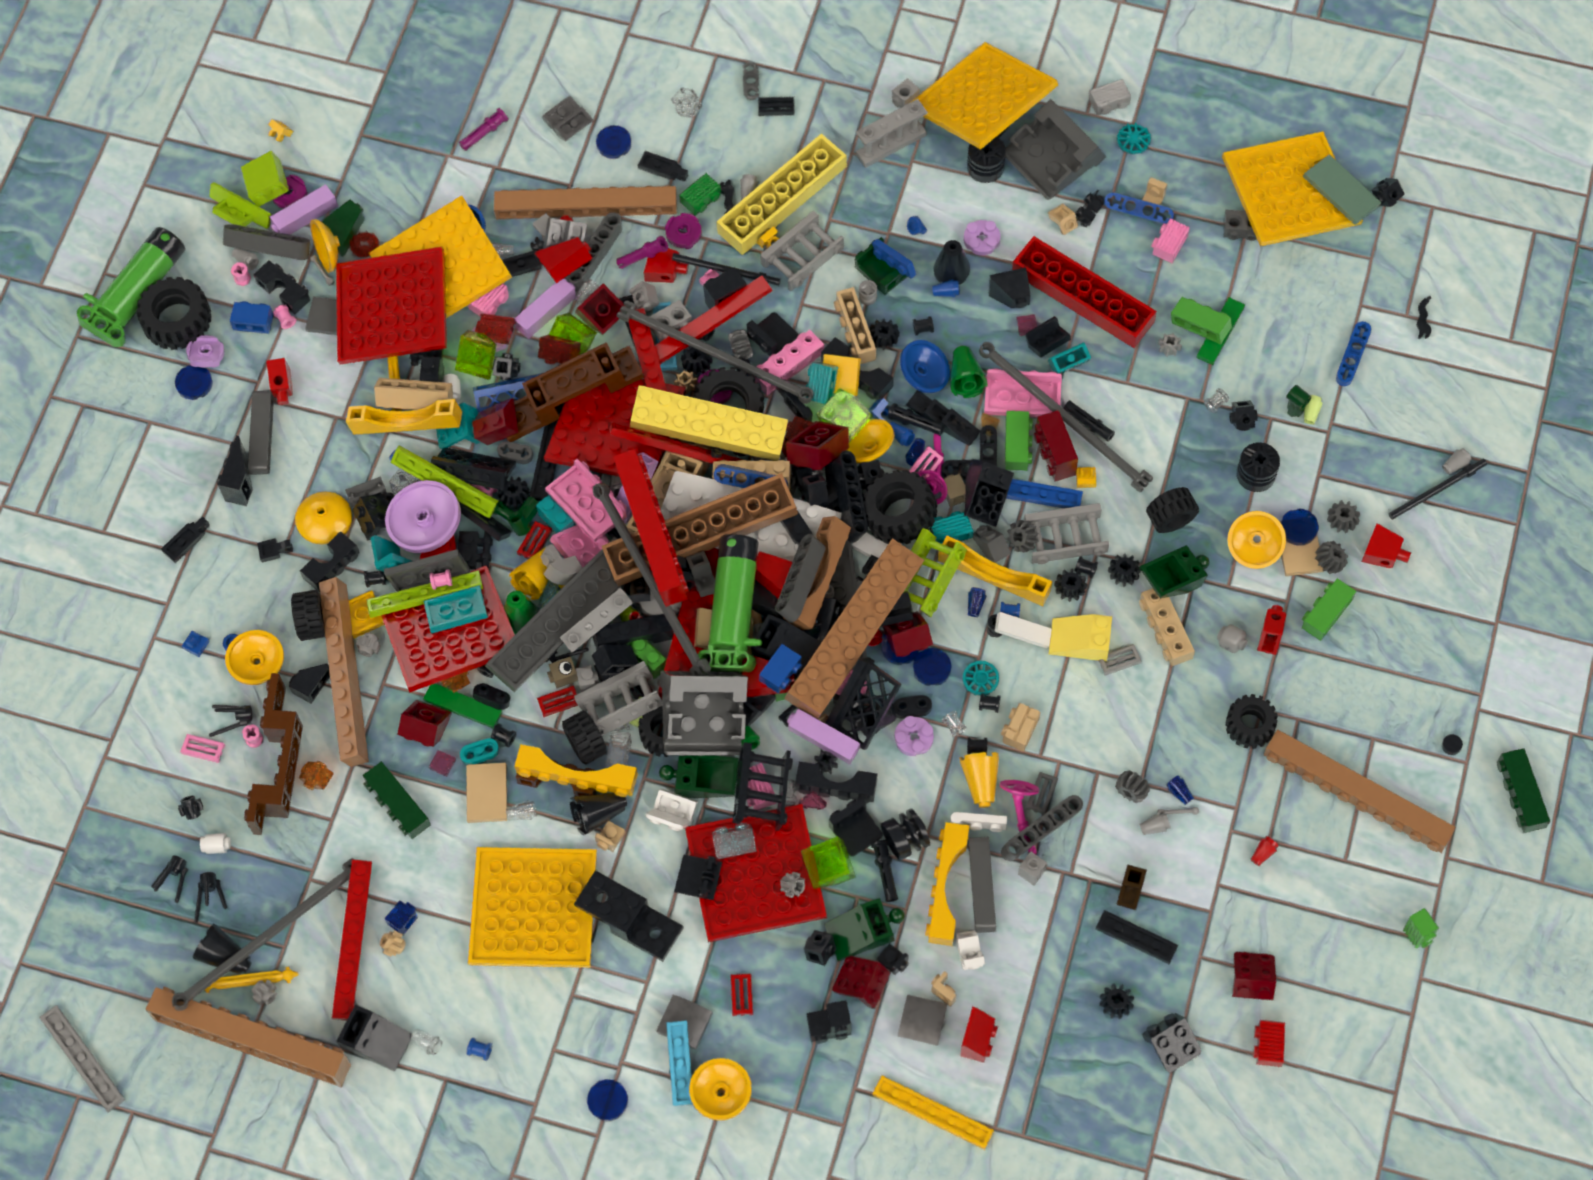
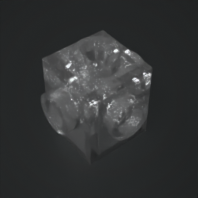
(686, 102)

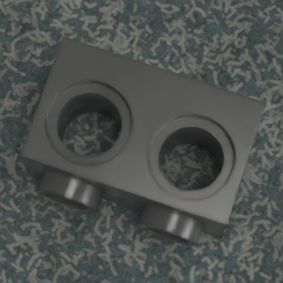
(1240, 220)

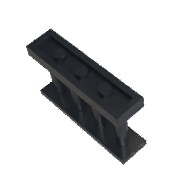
(743, 792)

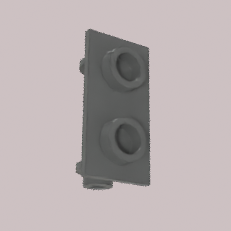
(367, 488)

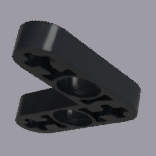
(963, 463)

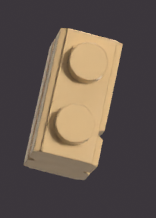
(1020, 727)

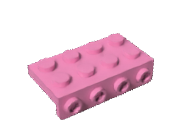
(1008, 395)
(575, 496)
(577, 543)

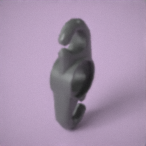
(750, 74)

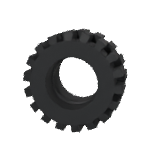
(1172, 510)
(307, 615)
(1258, 708)
(584, 737)
(648, 738)

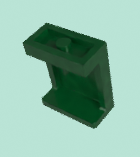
(877, 270)

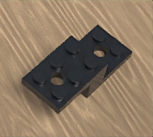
(628, 916)

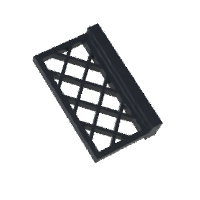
(478, 474)
(852, 691)

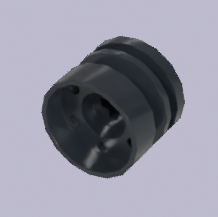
(986, 163)
(1258, 467)
(909, 832)

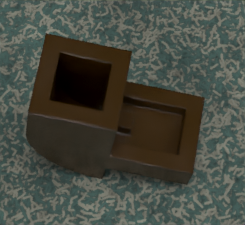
(1131, 887)

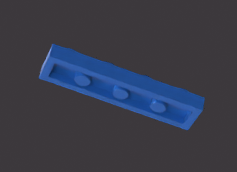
(1044, 494)

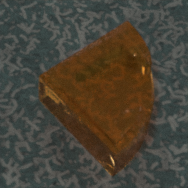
(989, 420)

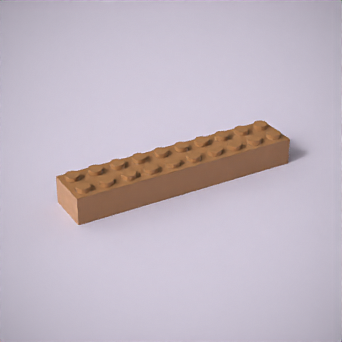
(703, 526)
(854, 629)
(251, 1037)

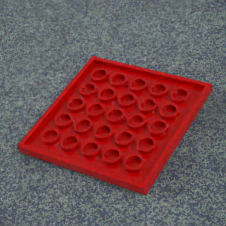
(391, 305)
(585, 432)
(450, 652)
(749, 884)

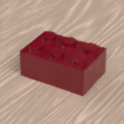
(817, 445)
(1056, 446)

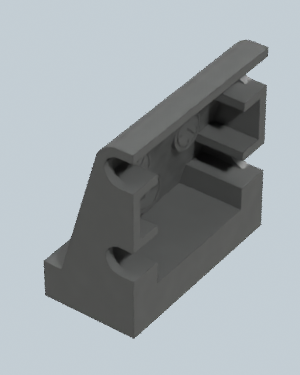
(1052, 151)
(703, 712)

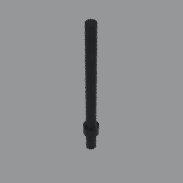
(721, 268)
(1467, 471)

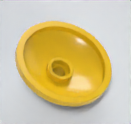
(325, 244)
(872, 441)
(323, 527)
(1261, 553)
(253, 647)
(716, 1076)

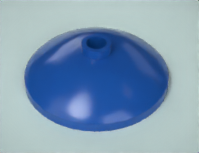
(925, 366)

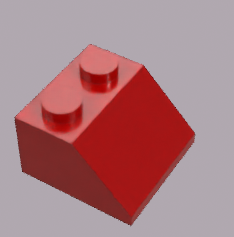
(978, 1036)

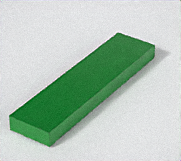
(1210, 350)
(462, 705)

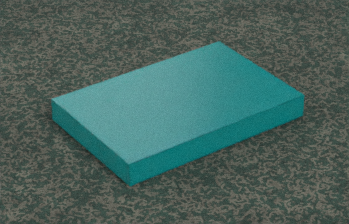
(455, 609)

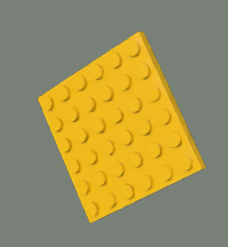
(984, 94)
(1277, 195)
(469, 256)
(528, 910)

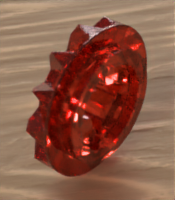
(363, 251)

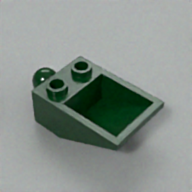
(1176, 572)
(708, 775)
(858, 932)

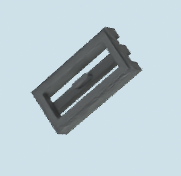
(1037, 808)

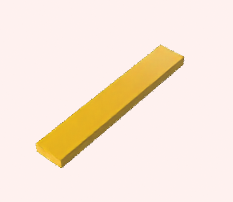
(933, 1112)

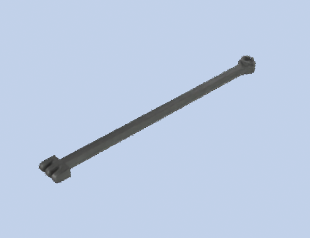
(629, 311)
(1067, 418)
(700, 666)
(262, 939)

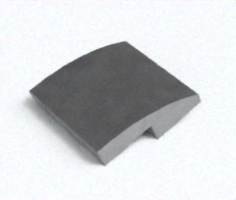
(567, 118)
(562, 230)
(685, 1010)
(922, 1020)

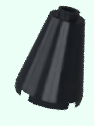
(951, 263)
(595, 810)
(217, 948)

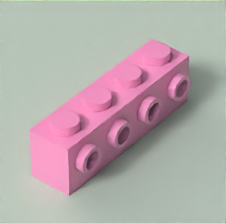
(791, 359)

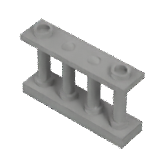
(891, 133)
(797, 234)
(1071, 516)
(596, 619)
(613, 687)

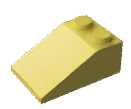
(1081, 636)

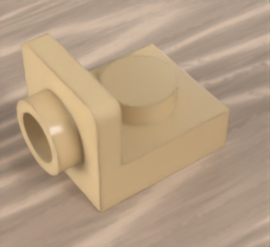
(1155, 191)
(1064, 218)
(609, 836)
(943, 992)

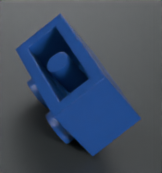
(251, 317)
(780, 669)

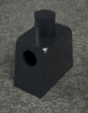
(431, 369)

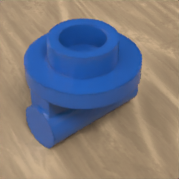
(915, 226)

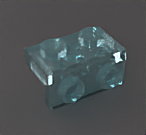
(733, 841)

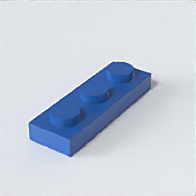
(894, 258)

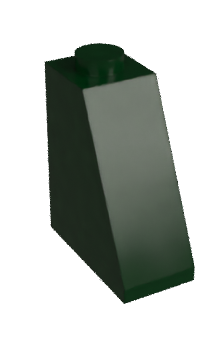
(345, 224)

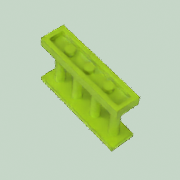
(921, 547)

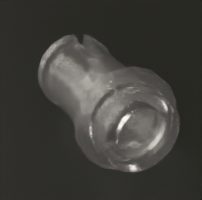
(790, 796)

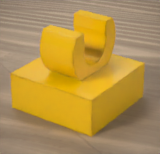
(279, 128)
(768, 237)
(1086, 477)

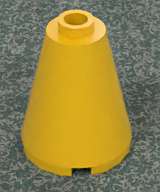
(530, 576)
(981, 776)

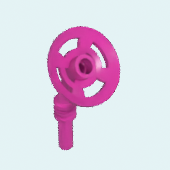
(935, 480)
(1018, 792)

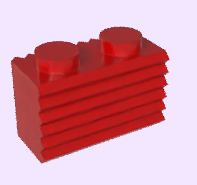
(1269, 1043)

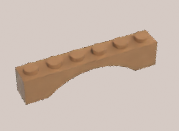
(832, 534)

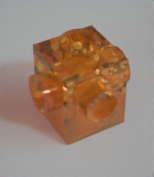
(457, 682)
(315, 775)

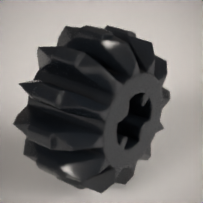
(884, 333)
(696, 361)
(519, 497)
(1116, 569)
(1072, 579)
(1109, 998)

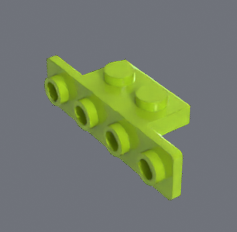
(237, 209)

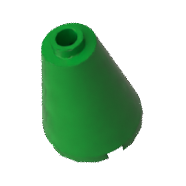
(966, 374)
(519, 610)

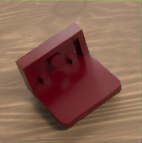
(1254, 976)
(861, 980)

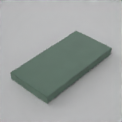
(1342, 189)

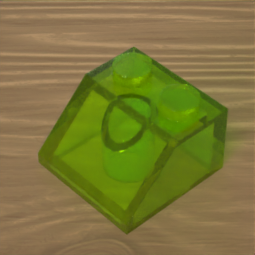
(571, 328)
(475, 354)
(846, 411)
(828, 863)

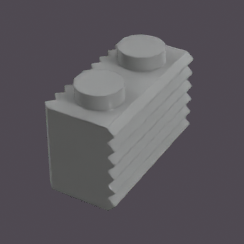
(1109, 97)

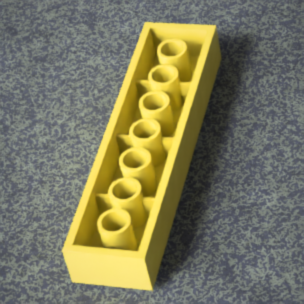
(781, 193)
(708, 423)

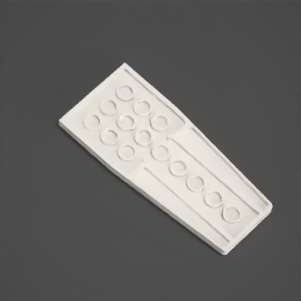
(691, 491)

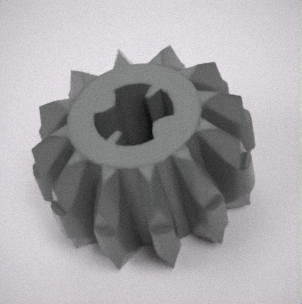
(740, 344)
(1335, 513)
(1022, 536)
(1331, 557)
(1132, 786)

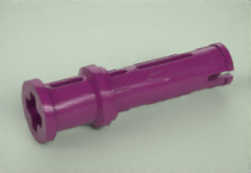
(490, 124)
(649, 250)

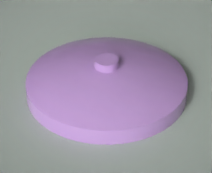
(422, 516)

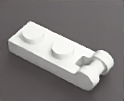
(980, 821)

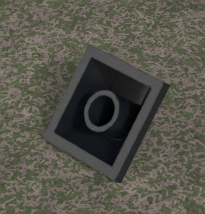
(1010, 288)

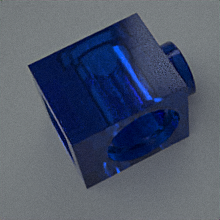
(401, 917)

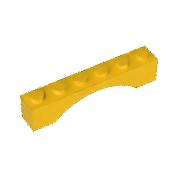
(435, 416)
(1022, 584)
(616, 779)
(954, 844)

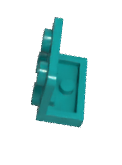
(451, 436)
(386, 553)

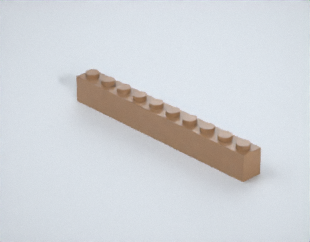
(585, 202)
(343, 672)
(1359, 791)

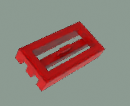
(527, 554)
(559, 708)
(742, 1011)

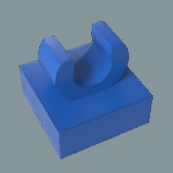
(878, 407)
(195, 644)

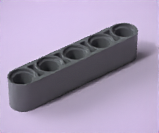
(266, 242)
(597, 244)
(260, 432)
(800, 578)
(1036, 834)
(982, 884)

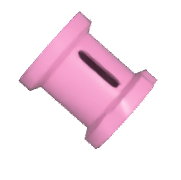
(240, 274)
(284, 316)
(440, 579)
(252, 736)

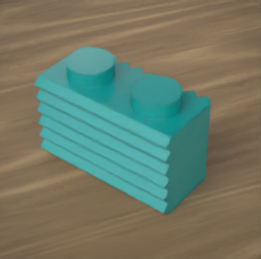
(1069, 358)
(822, 381)
(554, 515)
(954, 526)

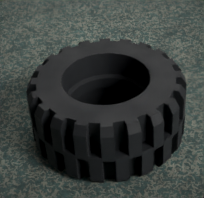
(169, 293)
(732, 381)
(894, 488)

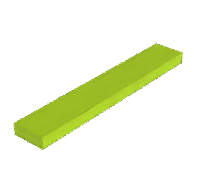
(429, 472)
(417, 595)

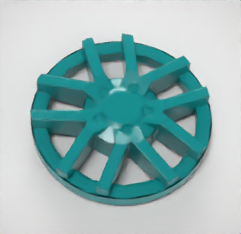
(1133, 138)
(980, 678)

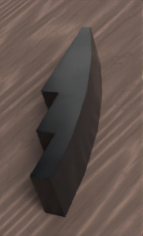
(954, 423)

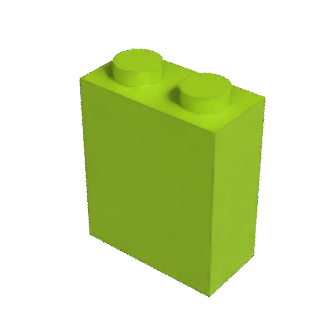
(264, 178)

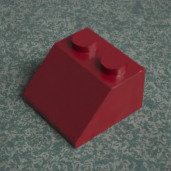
(600, 309)
(496, 422)
(908, 635)
(423, 723)

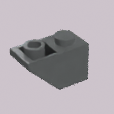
(991, 543)

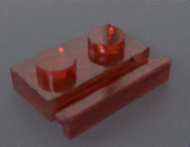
(496, 327)

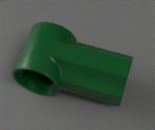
(1297, 401)
(521, 519)

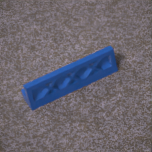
(497, 388)

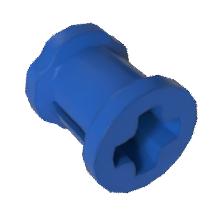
(1010, 609)
(479, 1049)

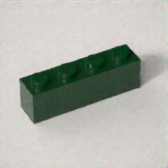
(1523, 790)
(396, 800)

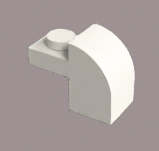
(969, 950)

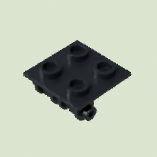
(698, 877)

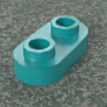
(479, 749)

